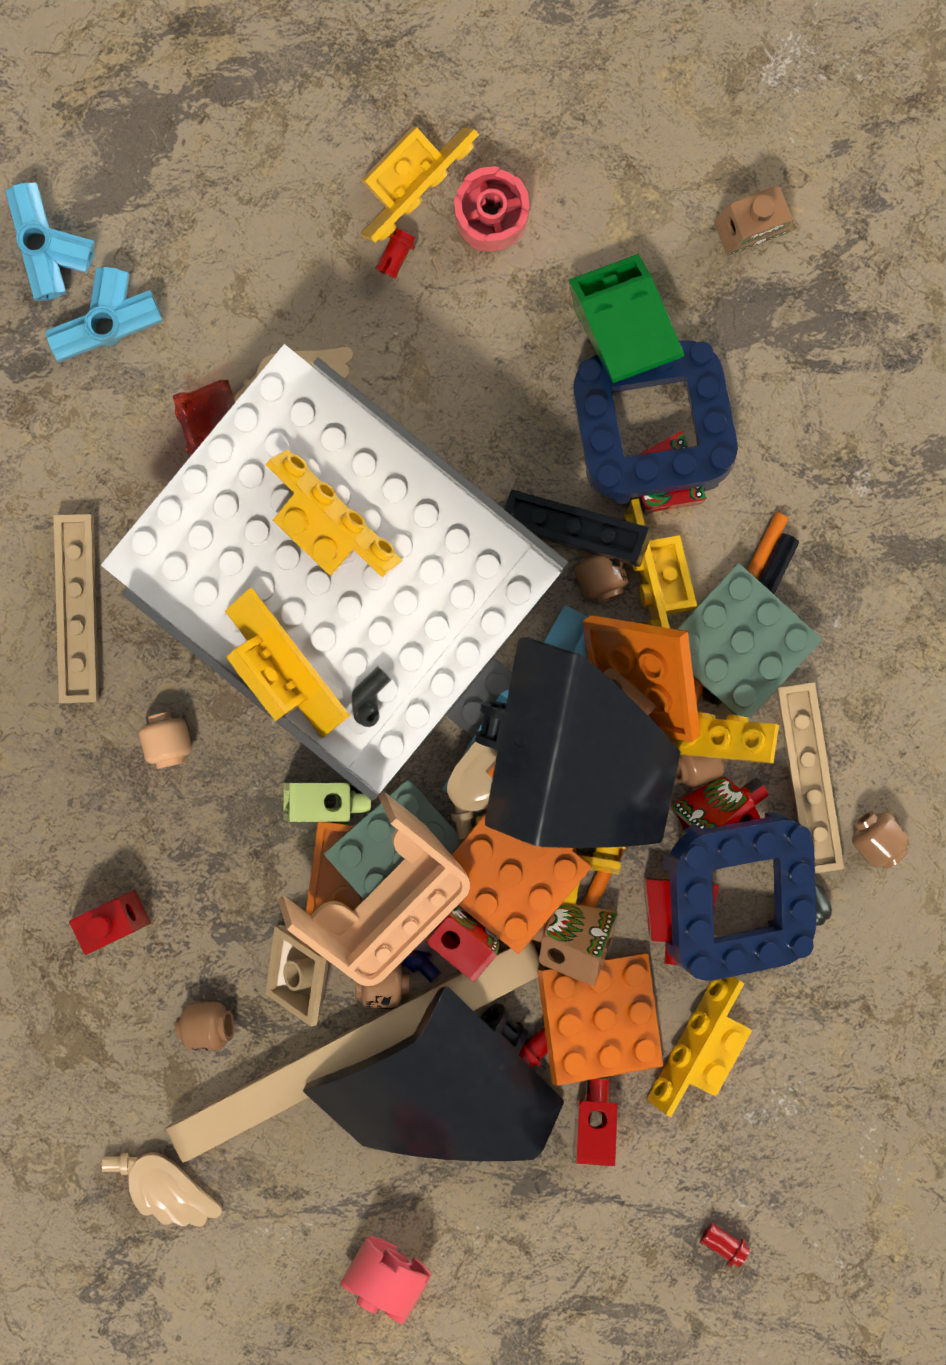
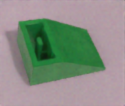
(625, 318)

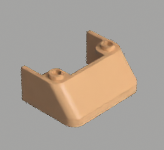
(395, 914)

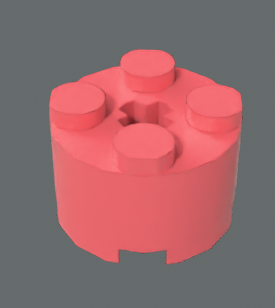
(502, 190)
(385, 1279)

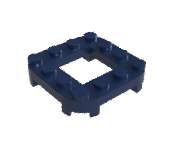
(665, 470)
(692, 899)

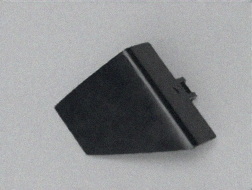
(574, 756)
(446, 1090)

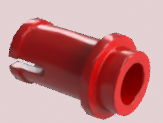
(395, 253)
(535, 1048)
(725, 1245)

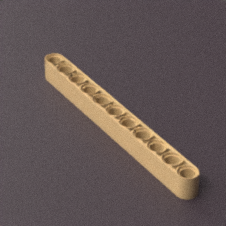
(285, 1084)

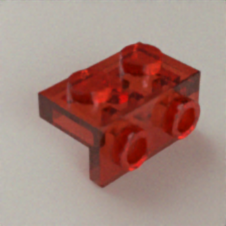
(202, 411)

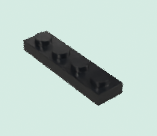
(580, 528)

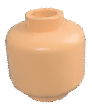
(165, 740)

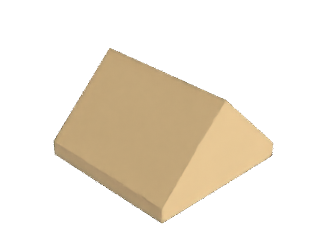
(296, 976)

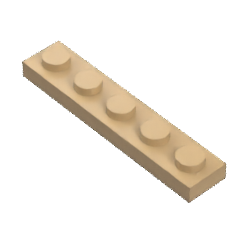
(76, 609)
(810, 772)

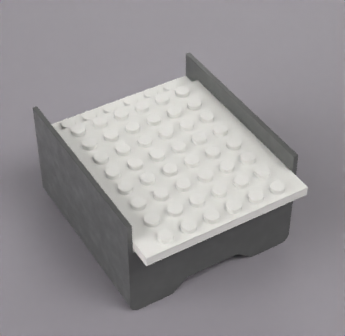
(427, 623)

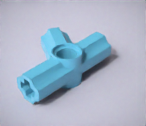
(58, 249)
(106, 302)

